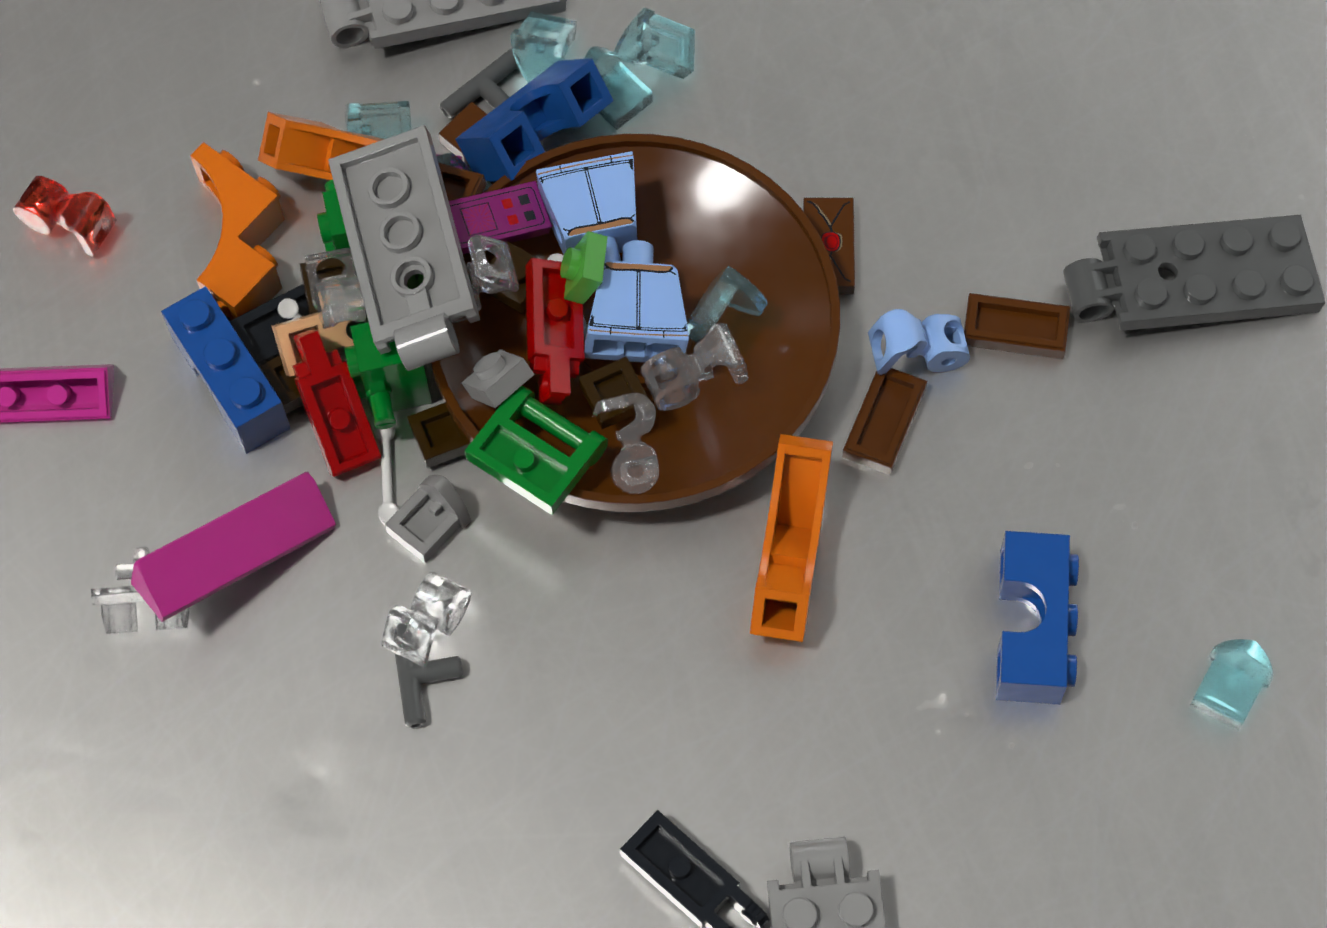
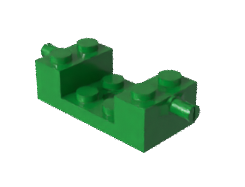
(375, 375)

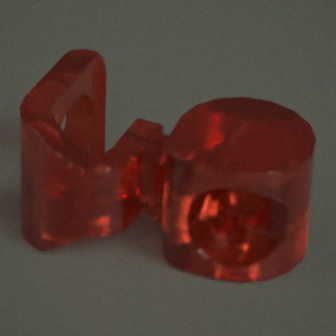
(49, 204)

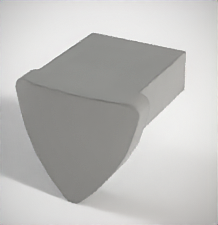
(428, 517)

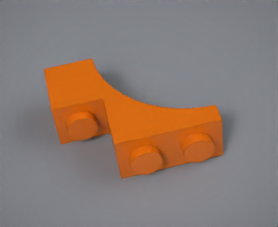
(306, 145)
(241, 270)
(791, 538)

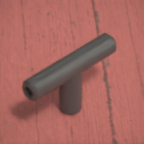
(483, 86)
(413, 675)

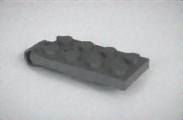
(1218, 269)

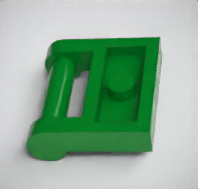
(529, 462)

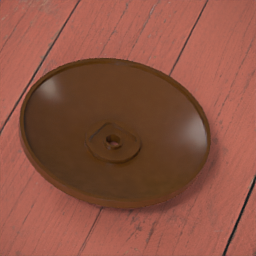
(700, 216)

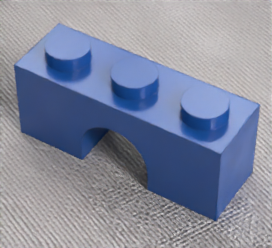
(555, 100)
(227, 369)
(1036, 662)

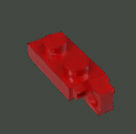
(553, 330)
(333, 406)

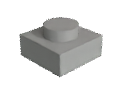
(497, 377)

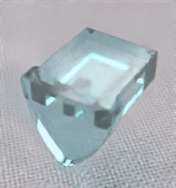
(541, 43)
(658, 44)
(626, 89)
(378, 119)
(726, 289)
(1233, 681)

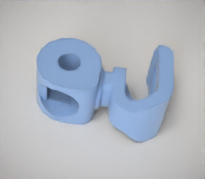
(936, 338)

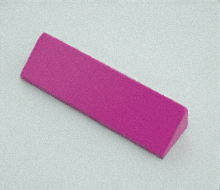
(56, 393)
(232, 546)

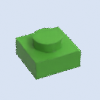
(584, 267)

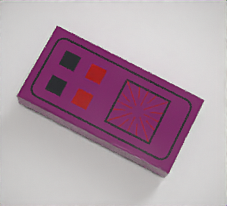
(501, 214)

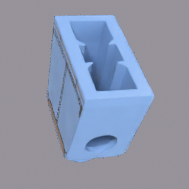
(591, 197)
(636, 308)

